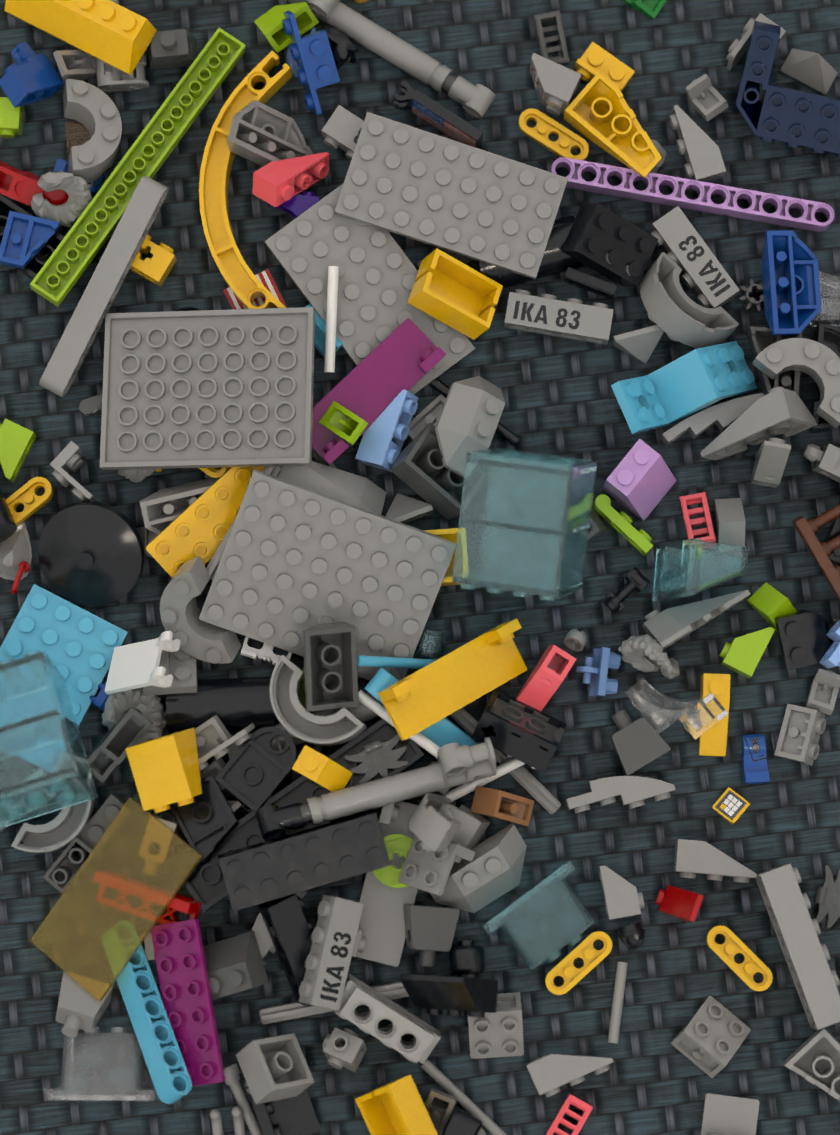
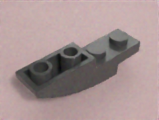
(80, 848)

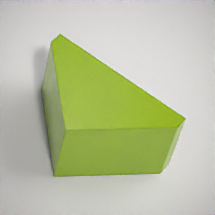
(343, 423)
(771, 604)

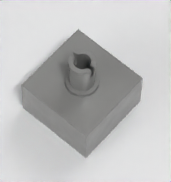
(274, 1068)

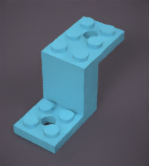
(684, 386)

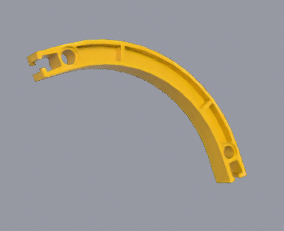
(214, 185)

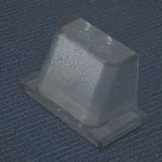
(102, 1068)

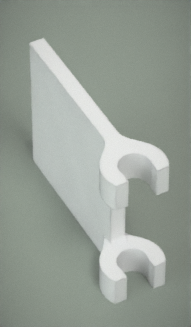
(138, 664)

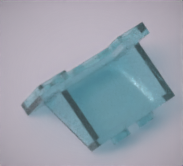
(695, 568)
(544, 919)

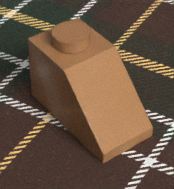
(502, 806)

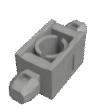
(826, 460)

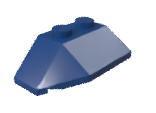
(789, 283)

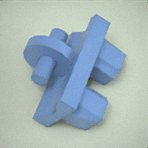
(596, 672)

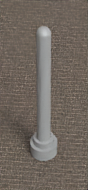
(232, 1079)

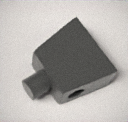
(171, 49)
(636, 742)
(429, 930)

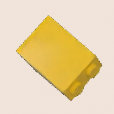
(166, 770)

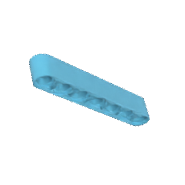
(153, 1029)

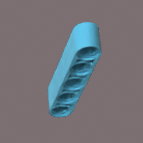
(440, 733)

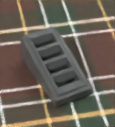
(539, 30)

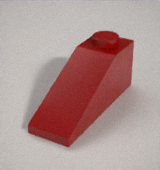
(679, 903)

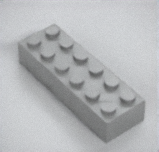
(801, 945)

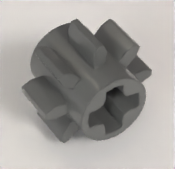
(750, 302)

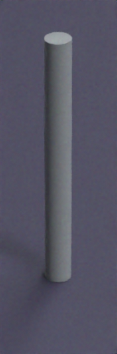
(462, 1099)

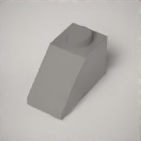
(619, 895)

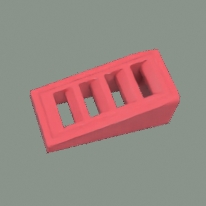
(706, 520)
(570, 1099)

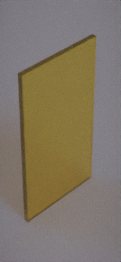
(115, 898)

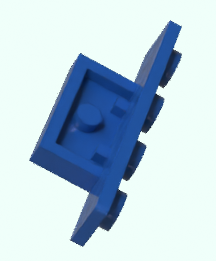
(314, 60)

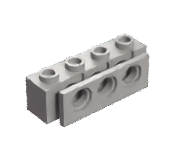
(381, 1008)

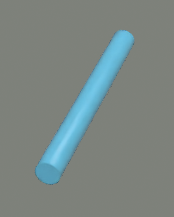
(392, 662)

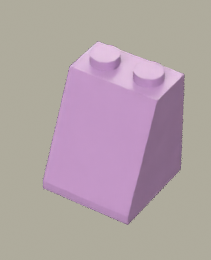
(640, 480)

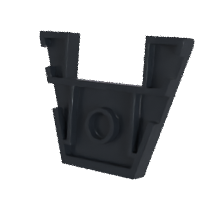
(205, 820)

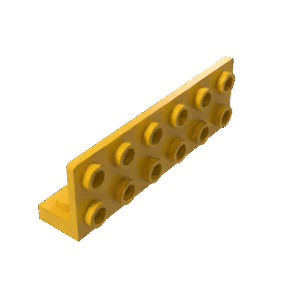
(203, 524)
(454, 680)

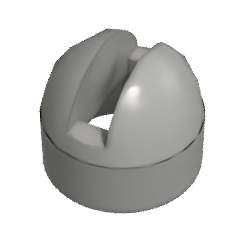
(575, 640)

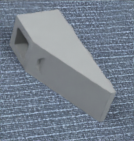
(700, 151)
(770, 463)
(700, 857)
(558, 1069)

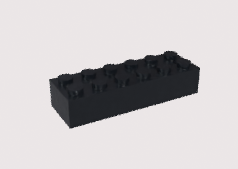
(304, 860)

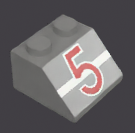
(554, 84)

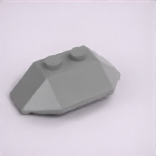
(265, 135)
(468, 420)
(168, 503)
(490, 875)

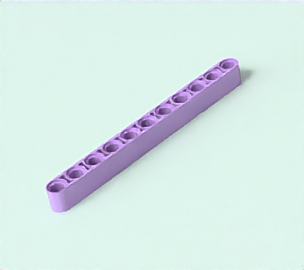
(704, 190)

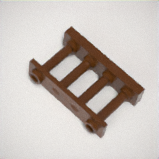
(822, 550)

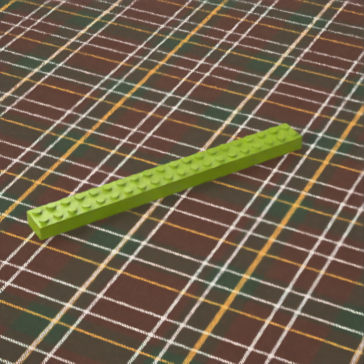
(142, 159)

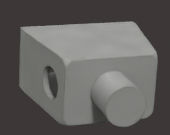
(78, 1007)

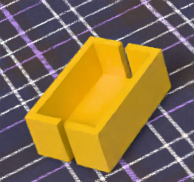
(455, 294)
(396, 1110)

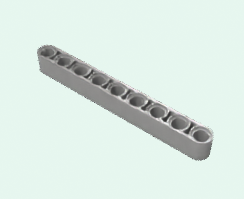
(104, 286)

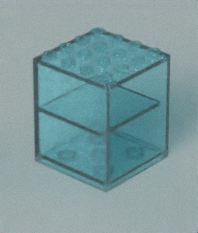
(524, 523)
(39, 742)

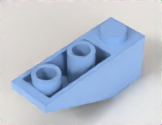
(386, 435)

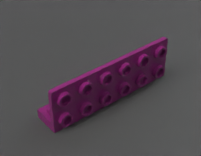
(375, 383)
(188, 998)

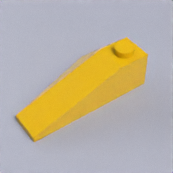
(609, 122)

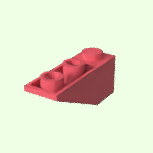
(288, 177)
(546, 677)

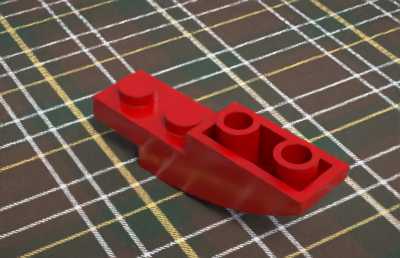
(23, 185)

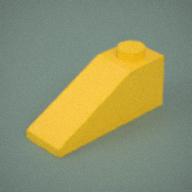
(715, 739)

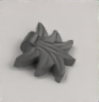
(377, 758)
(828, 898)

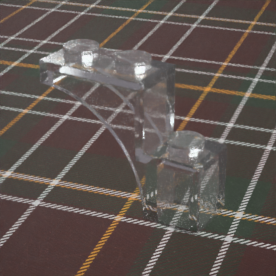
(663, 710)

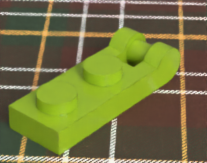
(622, 523)

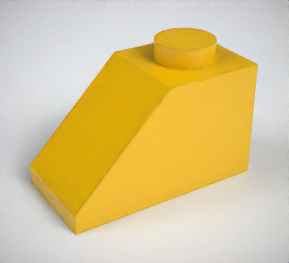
(321, 770)

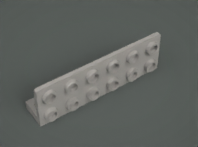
(382, 919)

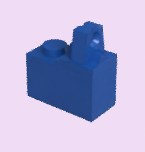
(30, 77)

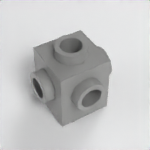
(344, 1049)

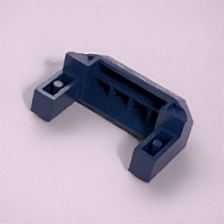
(779, 111)

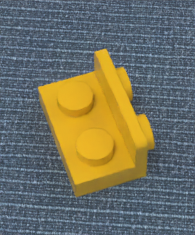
(599, 60)

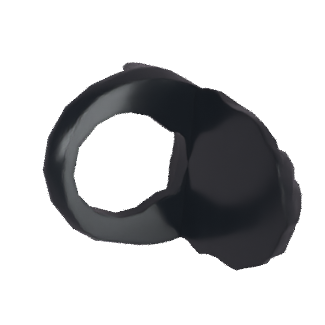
(346, 48)

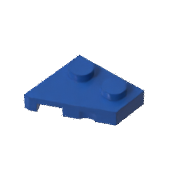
(24, 238)

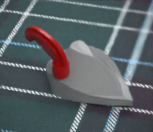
(16, 557)

